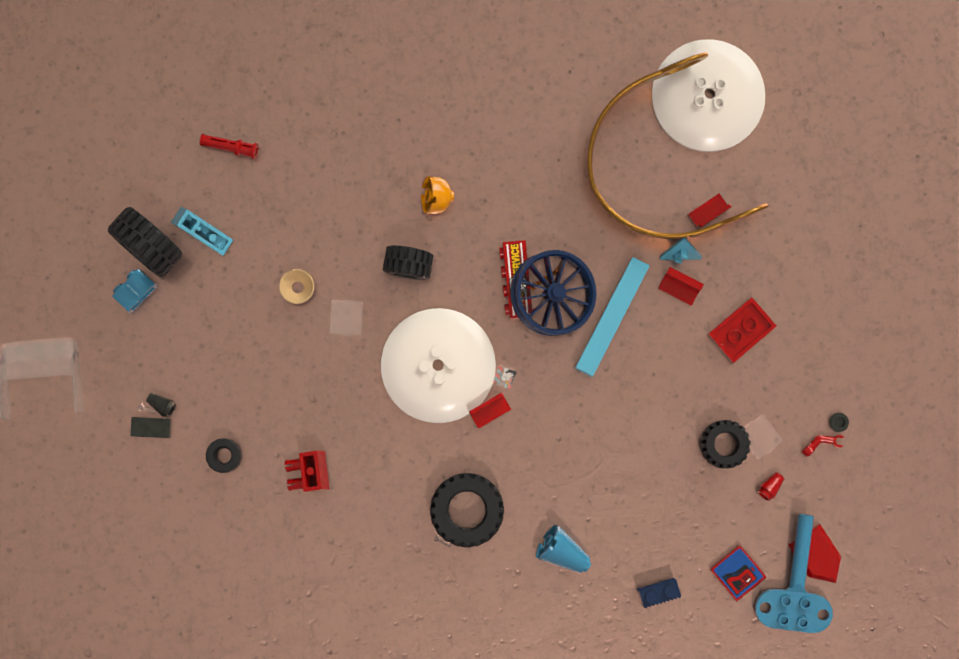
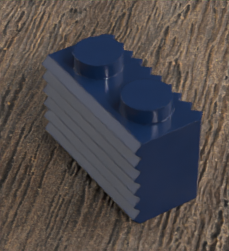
(659, 593)

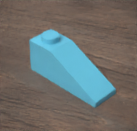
(201, 230)

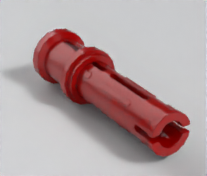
(237, 147)

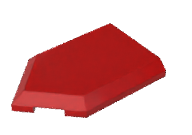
(823, 556)

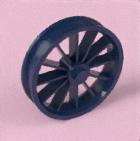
(553, 293)

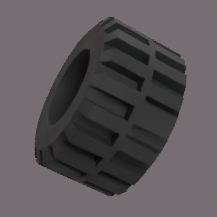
(408, 262)
(741, 440)

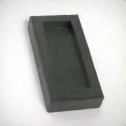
(150, 427)

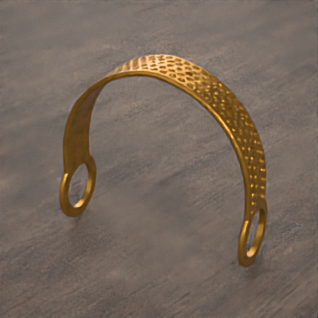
(671, 69)

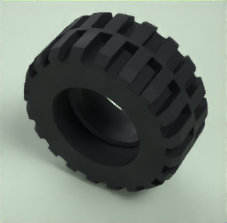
(145, 241)
(467, 536)

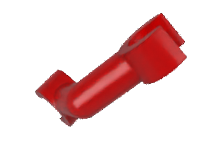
(810, 448)

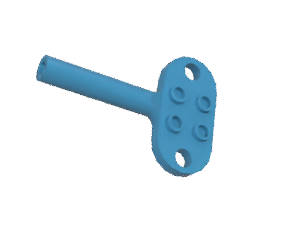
(794, 607)

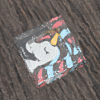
(504, 377)

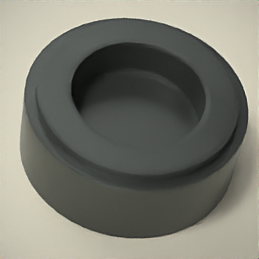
(838, 422)

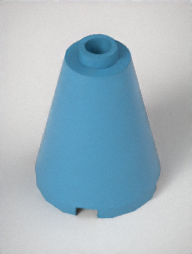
(562, 551)

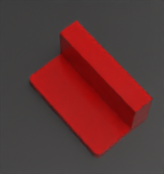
(708, 211)
(680, 286)
(489, 410)

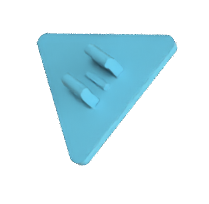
(681, 251)

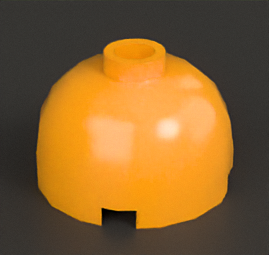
(436, 195)

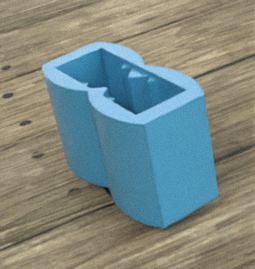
(134, 290)

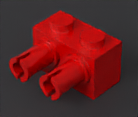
(313, 472)

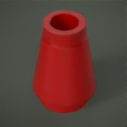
(771, 486)

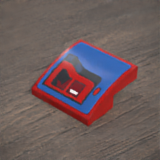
(738, 573)

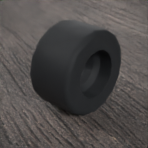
(211, 455)

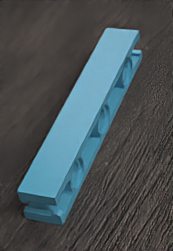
(612, 317)

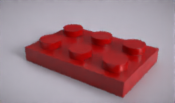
(742, 330)

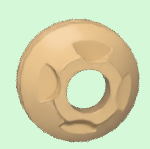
(292, 277)

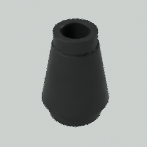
(162, 405)

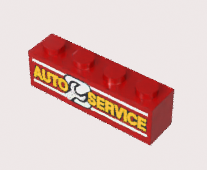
(514, 255)

